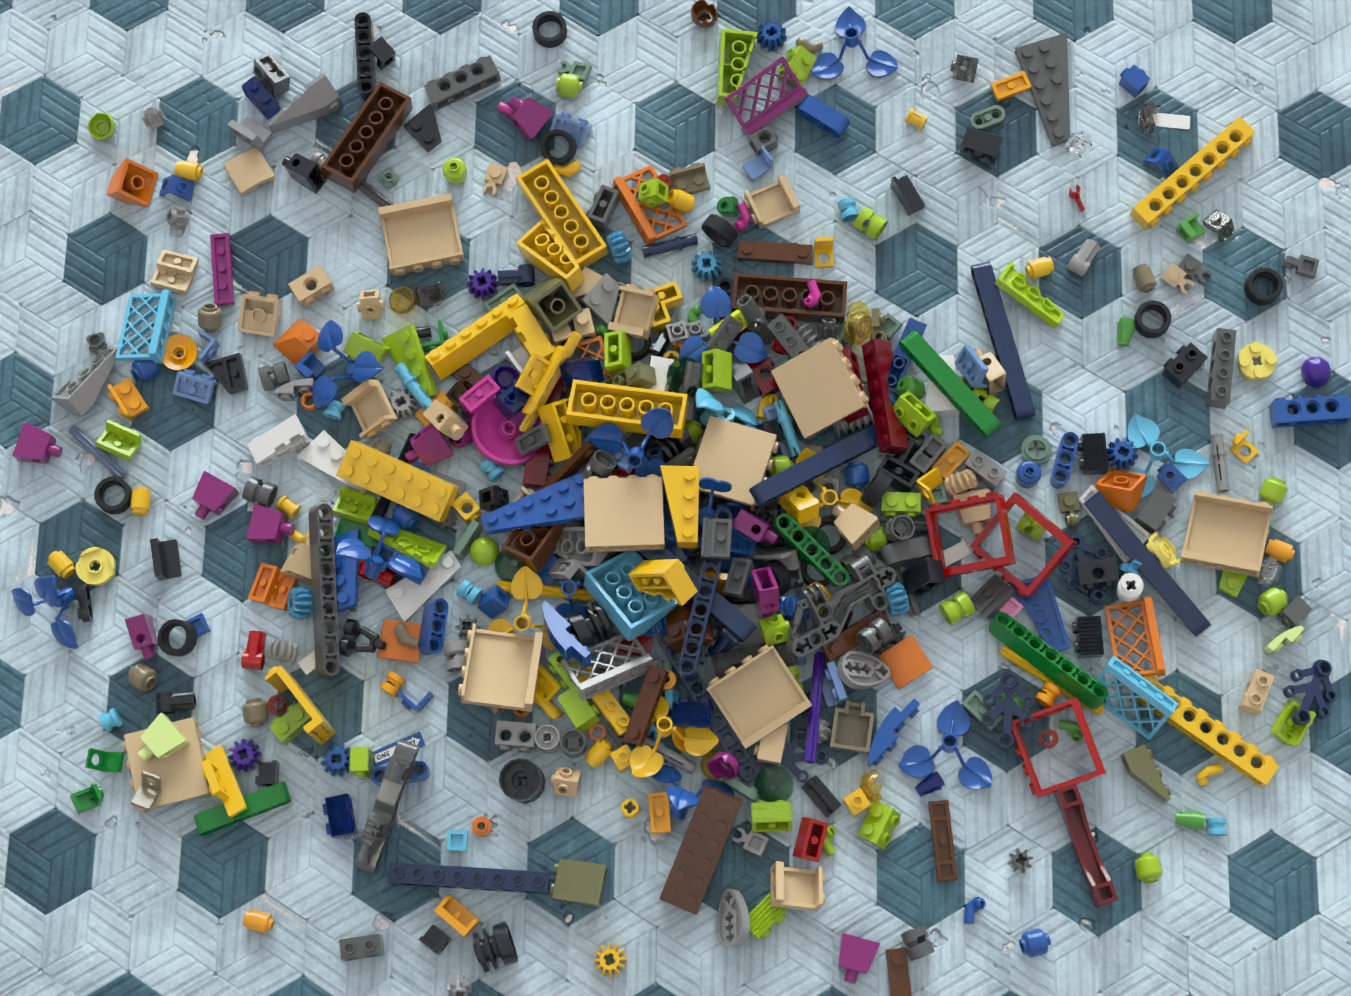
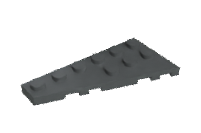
(1047, 72)

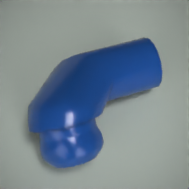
(971, 908)

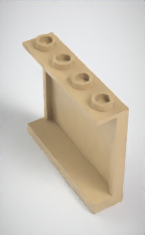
(421, 234)
(820, 387)
(735, 456)
(623, 513)
(1226, 533)
(500, 669)
(758, 695)
(179, 772)

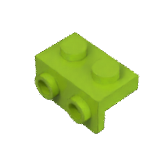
(800, 62)
(119, 440)
(354, 505)
(1286, 729)
(879, 825)

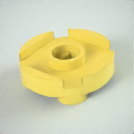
(1264, 354)
(1163, 549)
(105, 572)

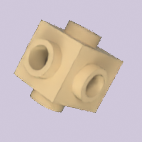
(370, 304)
(566, 782)

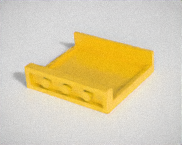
(318, 727)

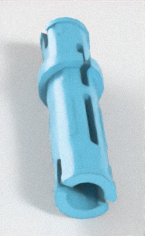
(410, 382)
(787, 427)

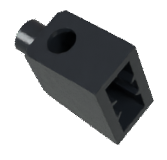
(304, 172)

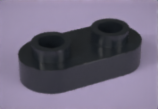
(84, 597)

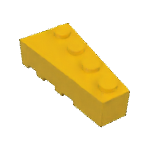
(549, 255)
(682, 496)

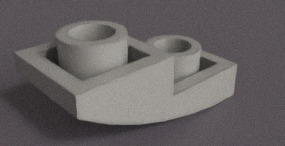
(680, 332)
(289, 390)

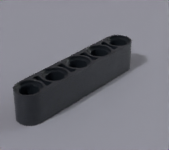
(364, 64)

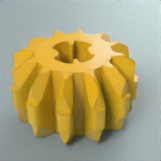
(603, 962)

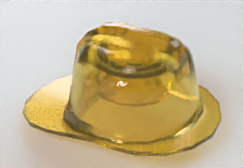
(858, 323)

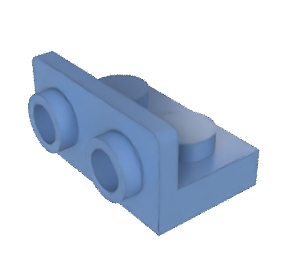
(578, 128)
(972, 367)
(194, 386)
(832, 686)

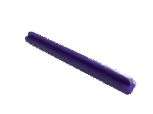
(815, 709)

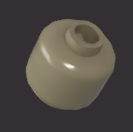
(209, 317)
(142, 677)
(255, 712)

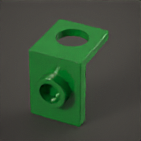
(443, 336)
(107, 760)

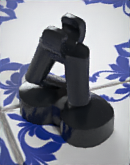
(351, 632)

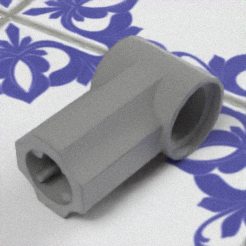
(1082, 260)

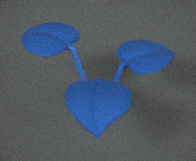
(849, 27)
(718, 304)
(361, 370)
(656, 421)
(720, 486)
(356, 550)
(568, 587)
(47, 590)
(952, 722)
(679, 797)

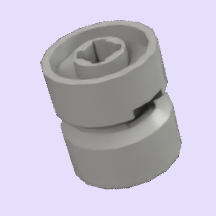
(455, 652)
(547, 739)

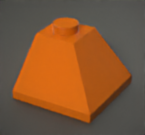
(132, 183)
(298, 341)
(1122, 488)

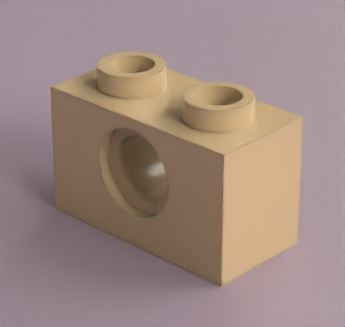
(314, 277)
(1256, 692)

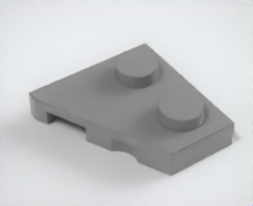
(602, 298)

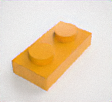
(1010, 86)
(952, 459)
(659, 812)

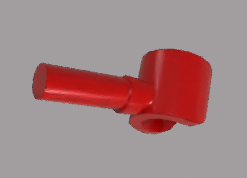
(1076, 195)

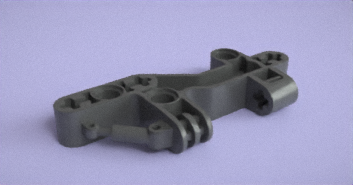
(863, 587)
(383, 817)

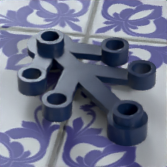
(1078, 550)
(1313, 691)
(1008, 705)
(788, 757)

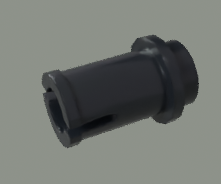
(424, 331)

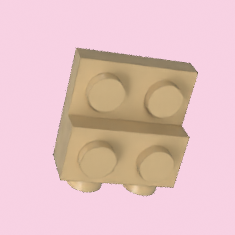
(259, 314)

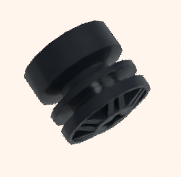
(670, 446)
(590, 625)
(511, 783)
(495, 947)

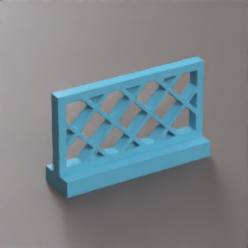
(158, 339)
(1139, 688)

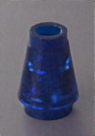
(930, 784)

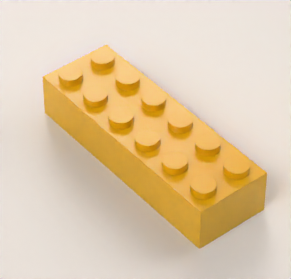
(562, 213)
(623, 406)
(397, 481)

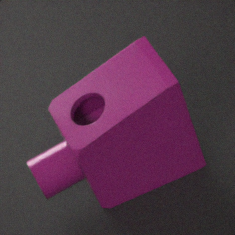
(528, 116)
(35, 445)
(429, 446)
(212, 495)
(748, 523)
(268, 526)
(766, 599)
(138, 628)
(856, 956)

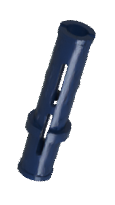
(670, 245)

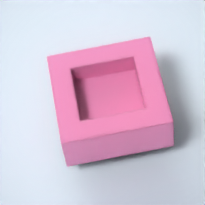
(1012, 607)

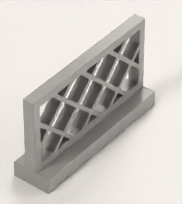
(614, 675)

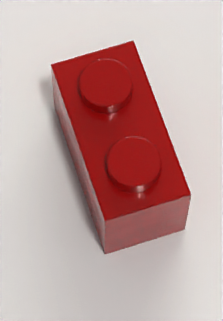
(810, 839)

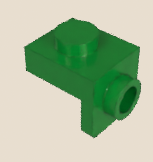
(87, 798)

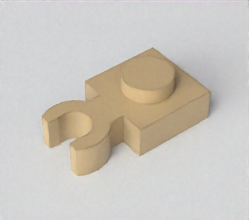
(494, 177)
(1175, 276)

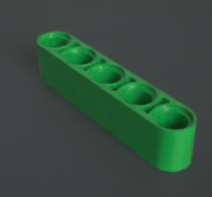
(820, 553)
(256, 802)

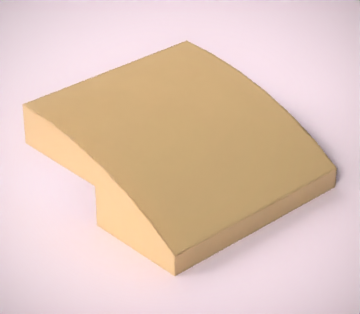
(249, 171)
(174, 272)

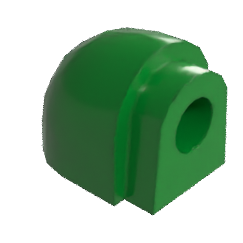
(727, 206)

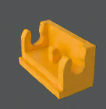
(457, 915)

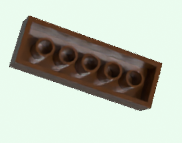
(367, 137)
(787, 295)
(701, 849)

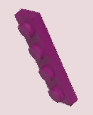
(222, 269)

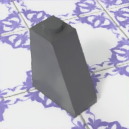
(743, 379)

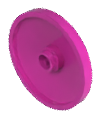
(496, 435)

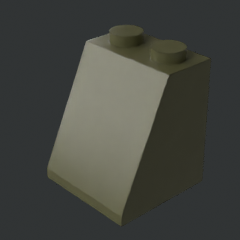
(552, 303)
(579, 882)

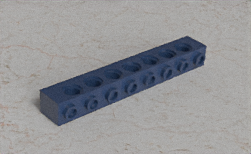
(469, 878)

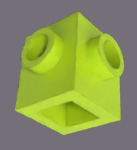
(653, 192)
(774, 629)

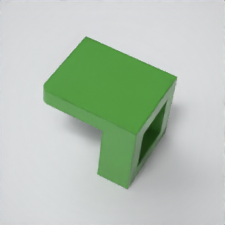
(1190, 228)

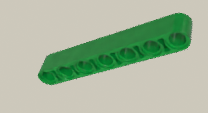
(950, 384)
(1048, 660)

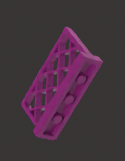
(770, 111)

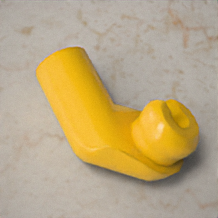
(298, 537)
(1208, 771)

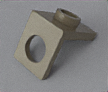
(147, 792)

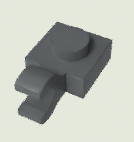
(1304, 266)

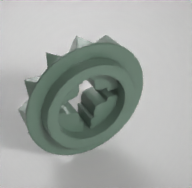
(1041, 443)

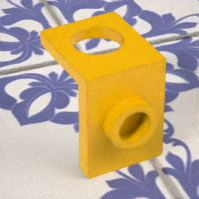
(823, 245)
(1240, 441)
(928, 483)

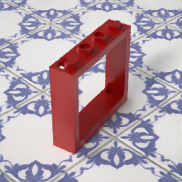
(956, 505)
(1068, 545)
(1028, 767)

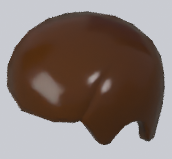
(704, 14)

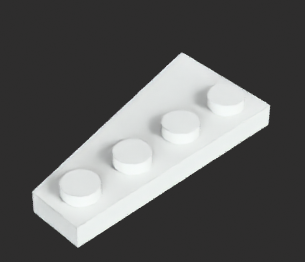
(327, 456)
(1136, 528)
(411, 597)

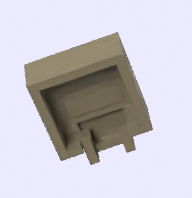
(852, 728)

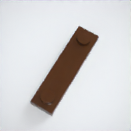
(774, 252)
(573, 464)
(847, 639)
(645, 706)
(942, 841)
(898, 972)

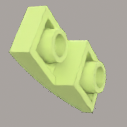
(1289, 636)

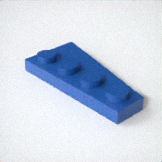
(346, 575)
(1045, 614)

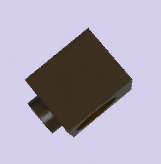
(458, 390)

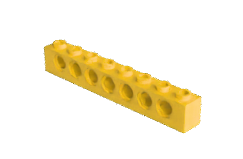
(1237, 130)
(1242, 764)

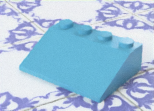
(616, 594)

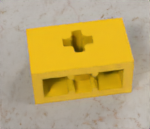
(800, 505)

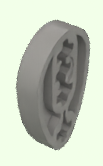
(861, 679)
(732, 919)

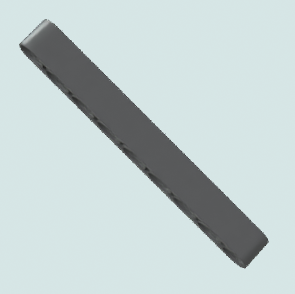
(320, 599)

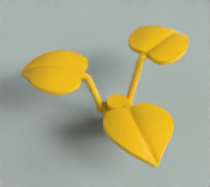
(829, 497)
(524, 585)
(697, 743)

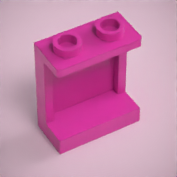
(478, 395)

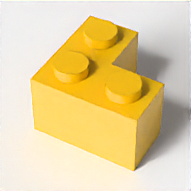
(669, 298)

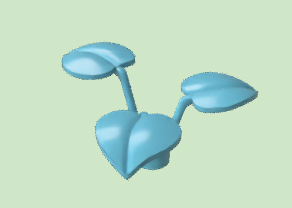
(706, 400)
(1145, 431)

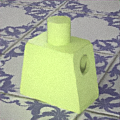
(162, 739)

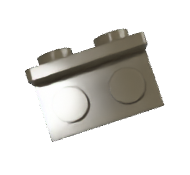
(690, 179)

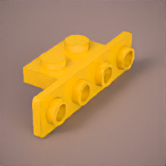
(537, 376)
(545, 691)
(609, 707)
(223, 781)

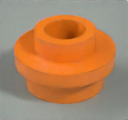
(488, 826)

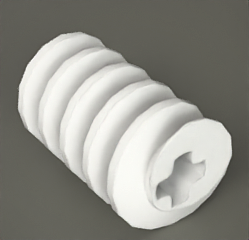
(1126, 581)

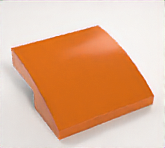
(272, 587)
(395, 650)
(905, 661)

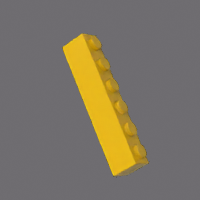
(473, 339)

